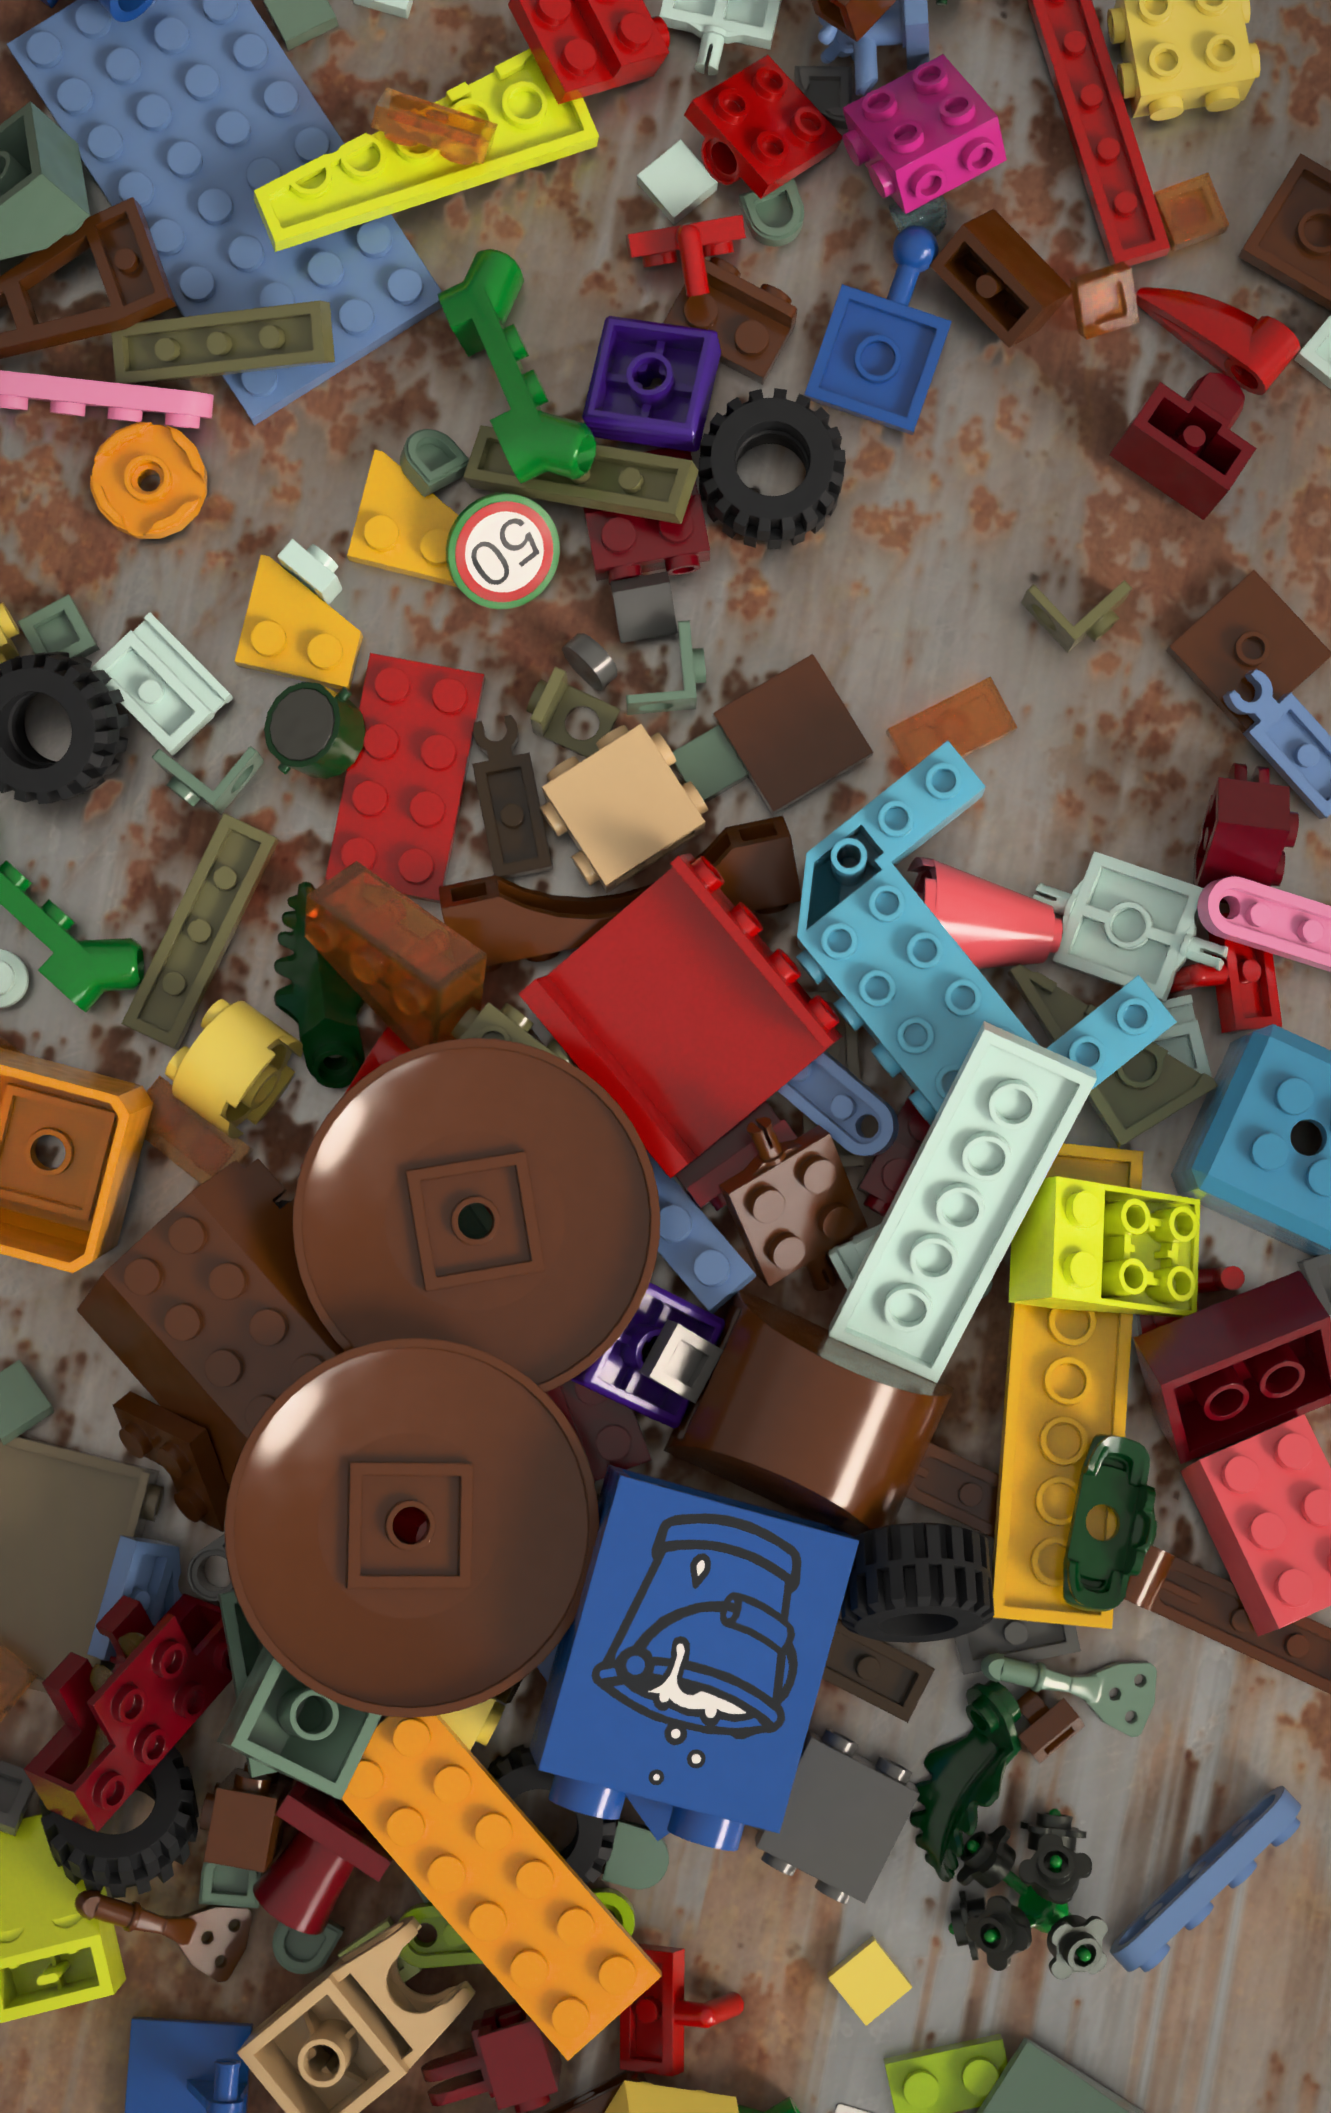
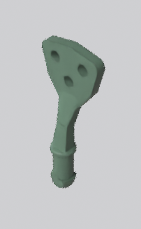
(1091, 1687)

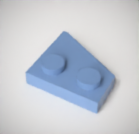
(145, 1572)

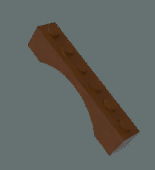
(535, 926)

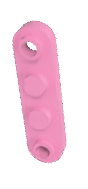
(123, 401)
(1268, 920)

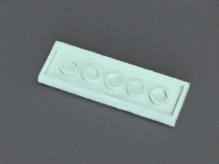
(962, 1201)

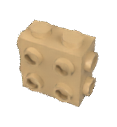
(622, 806)

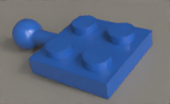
(879, 349)

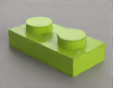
(946, 2076)

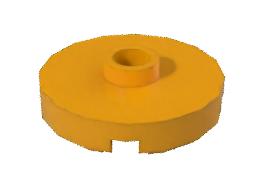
(145, 451)

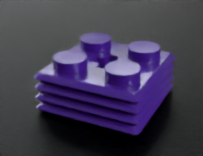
(628, 360)
(618, 1369)

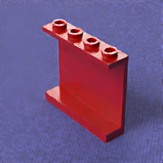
(683, 1013)

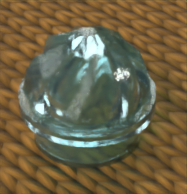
(930, 215)

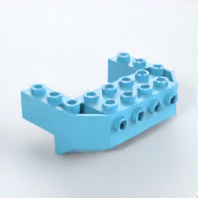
(902, 967)

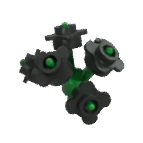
(1044, 1891)

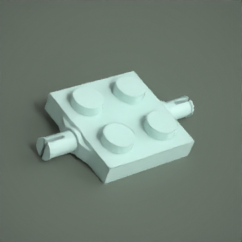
(722, 22)
(1130, 925)

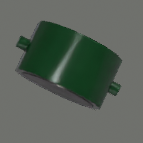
(314, 730)

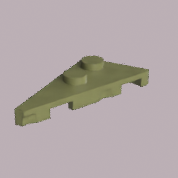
(1138, 1092)

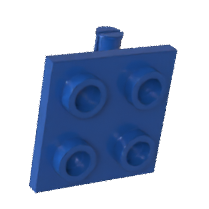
(186, 2066)

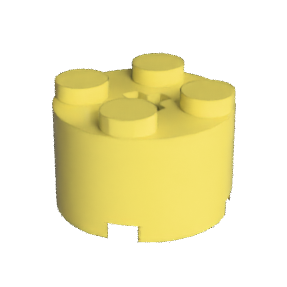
(233, 1066)

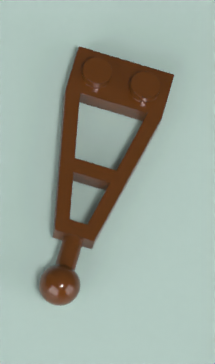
(127, 269)

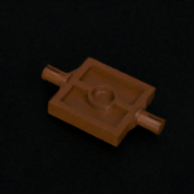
(793, 1204)

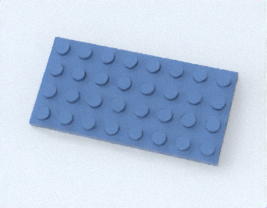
(189, 121)

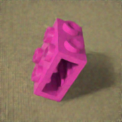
(923, 134)

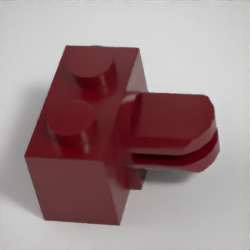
(1188, 442)
(1245, 829)
(512, 2058)

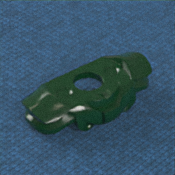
(1097, 1570)

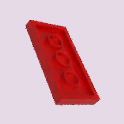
(410, 775)

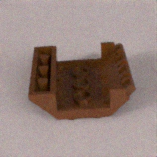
(214, 1307)

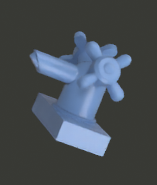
(901, 24)

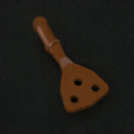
(183, 1929)

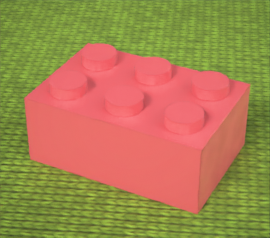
(1270, 1521)

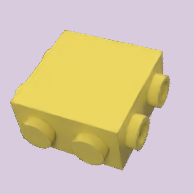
(1183, 55)

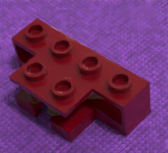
(128, 1716)

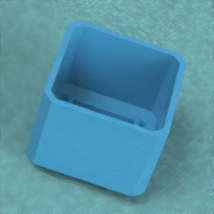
(1241, 1143)

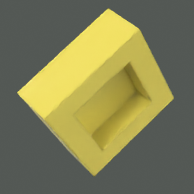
(869, 1980)

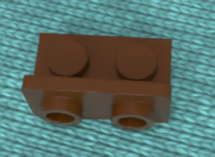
(748, 319)

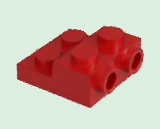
(591, 43)

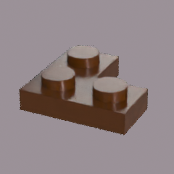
(183, 1452)

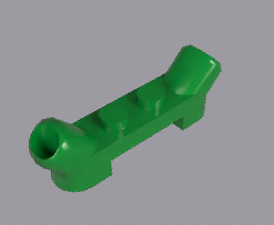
(529, 438)
(77, 966)

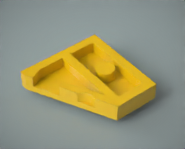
(401, 527)
(296, 632)

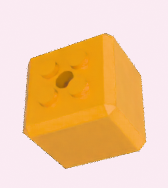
(77, 1209)

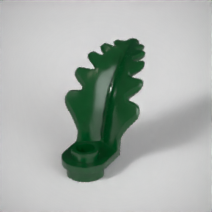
(318, 1002)
(966, 1776)

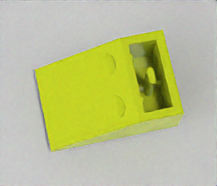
(1107, 1250)
(46, 1946)

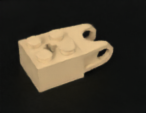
(362, 2015)

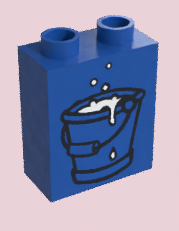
(692, 1659)

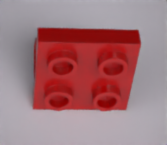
(760, 129)

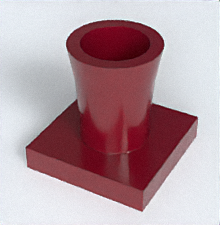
(318, 1860)

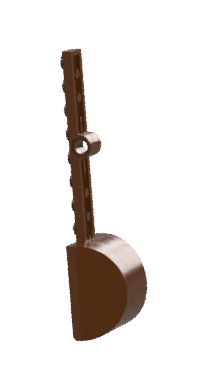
(852, 1439)

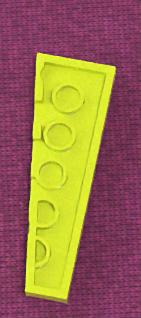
(379, 177)

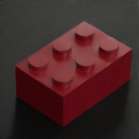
(1238, 1366)

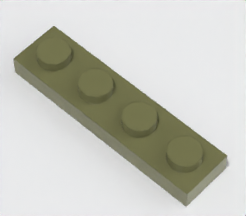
(224, 343)
(616, 482)
(200, 931)

